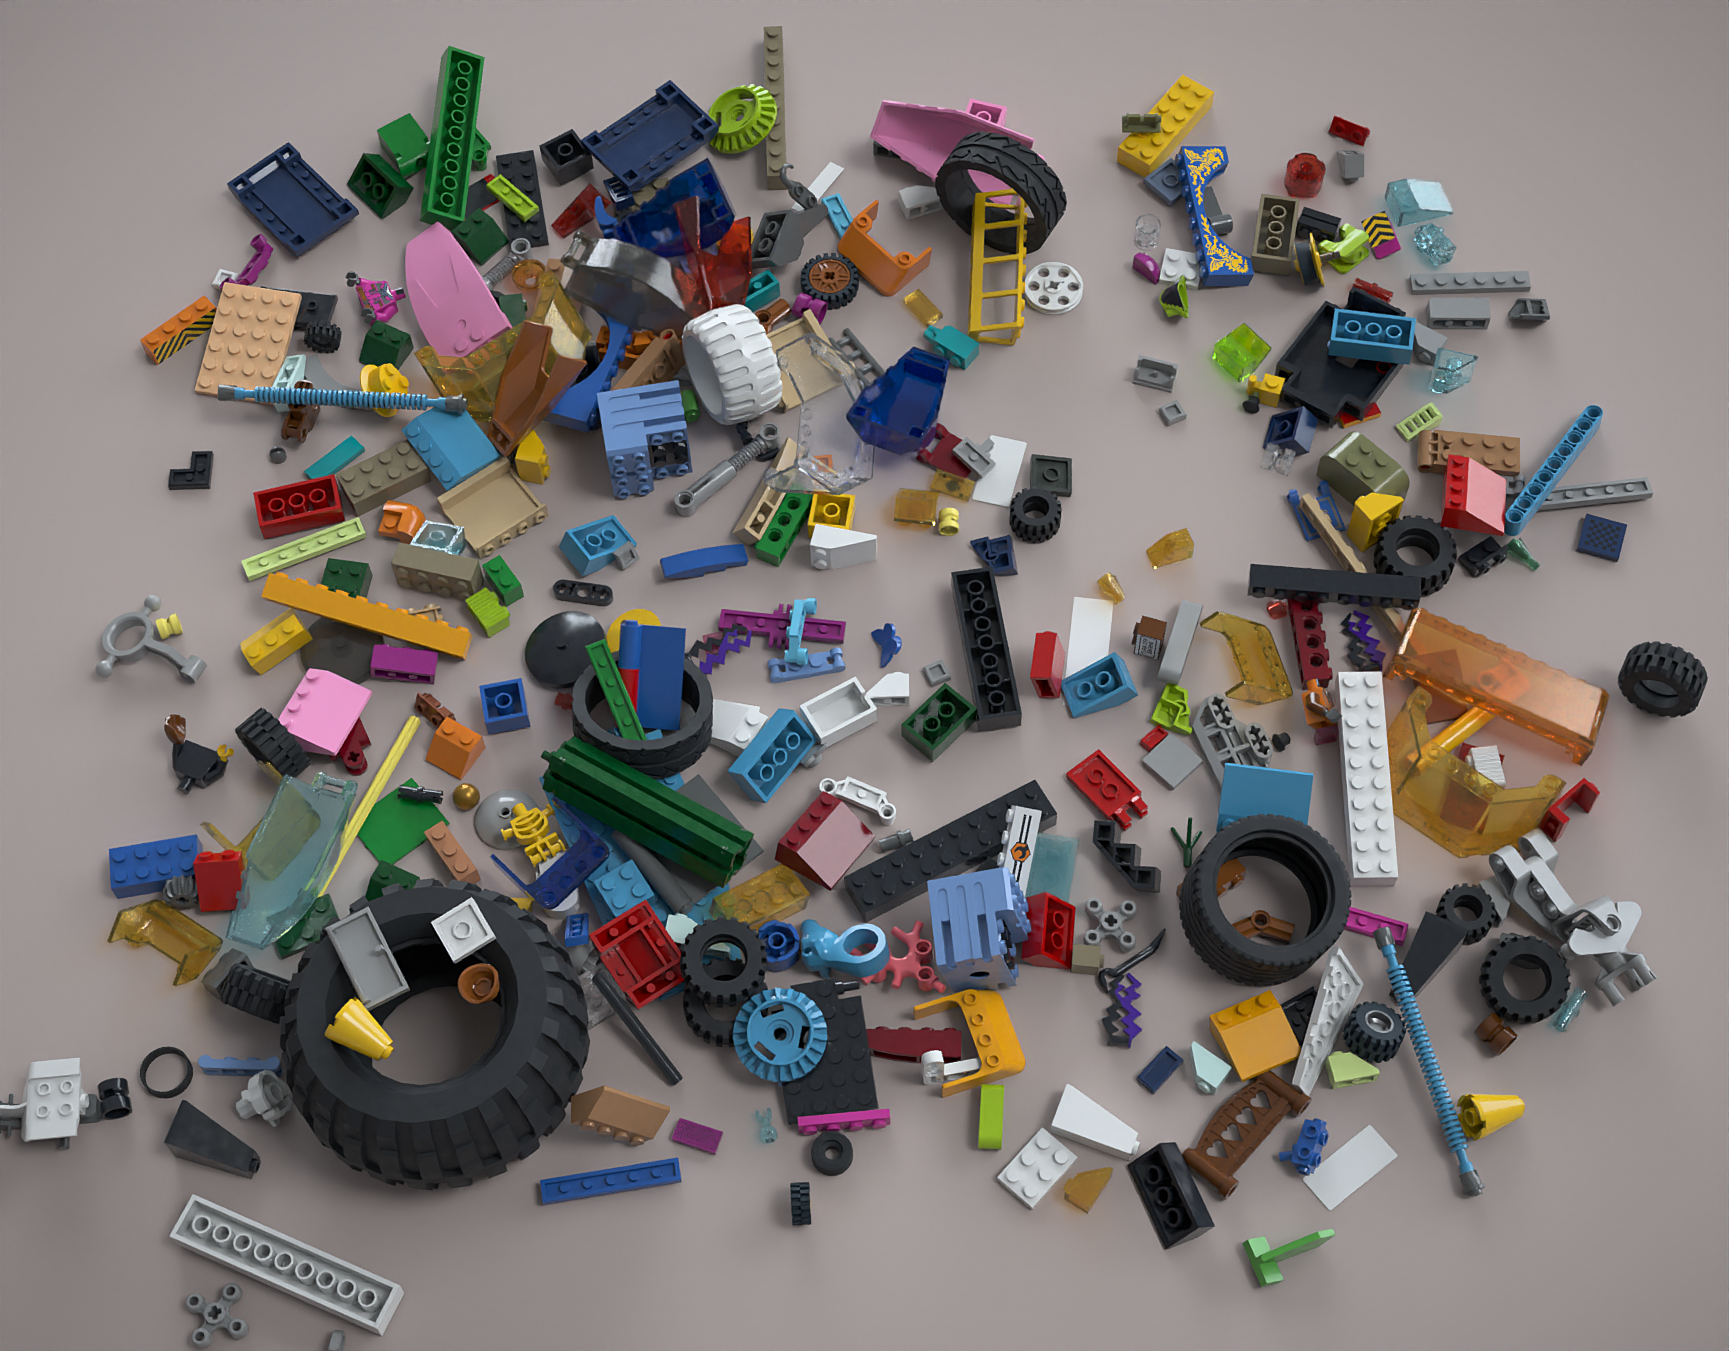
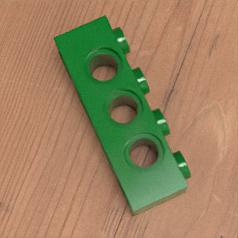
(776, 551)

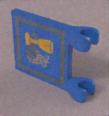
(1327, 506)

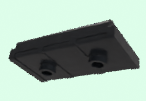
(313, 307)

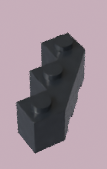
(1125, 857)

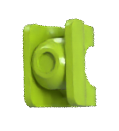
(1350, 248)

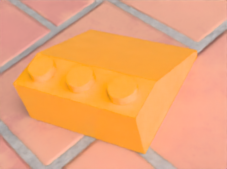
(1255, 1035)

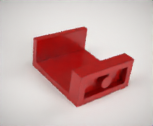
(1555, 821)

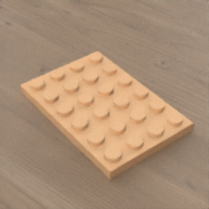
(248, 338)

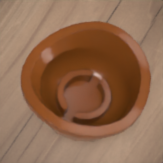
(479, 983)

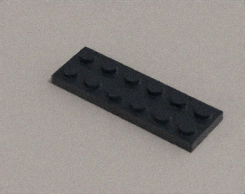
(521, 172)

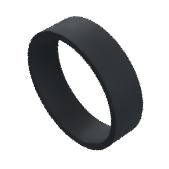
(151, 1057)

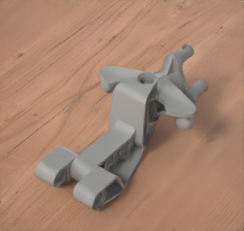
(1542, 898)

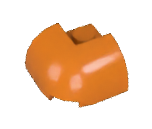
(401, 521)

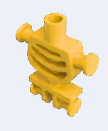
(530, 829)

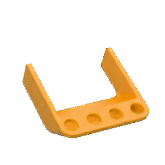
(990, 1032)

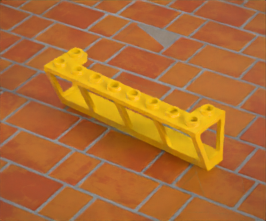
(977, 261)

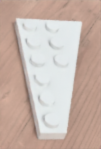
(1331, 1009)

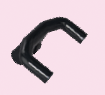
(746, 437)

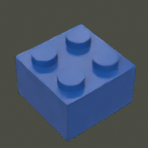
(504, 706)

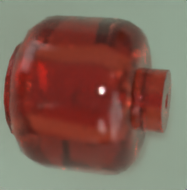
(1277, 609)

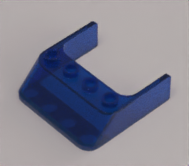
(568, 870)

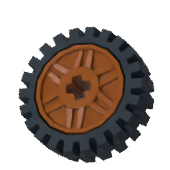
(830, 279)

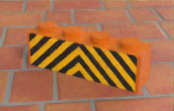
(179, 330)

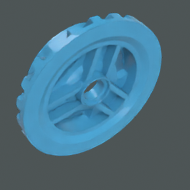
(789, 1060)

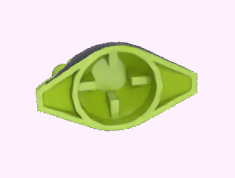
(1175, 298)

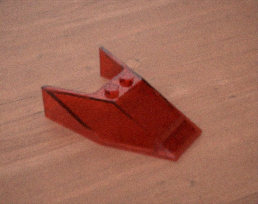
(720, 278)

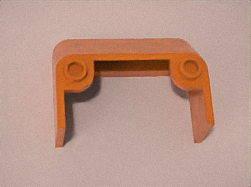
(873, 262)

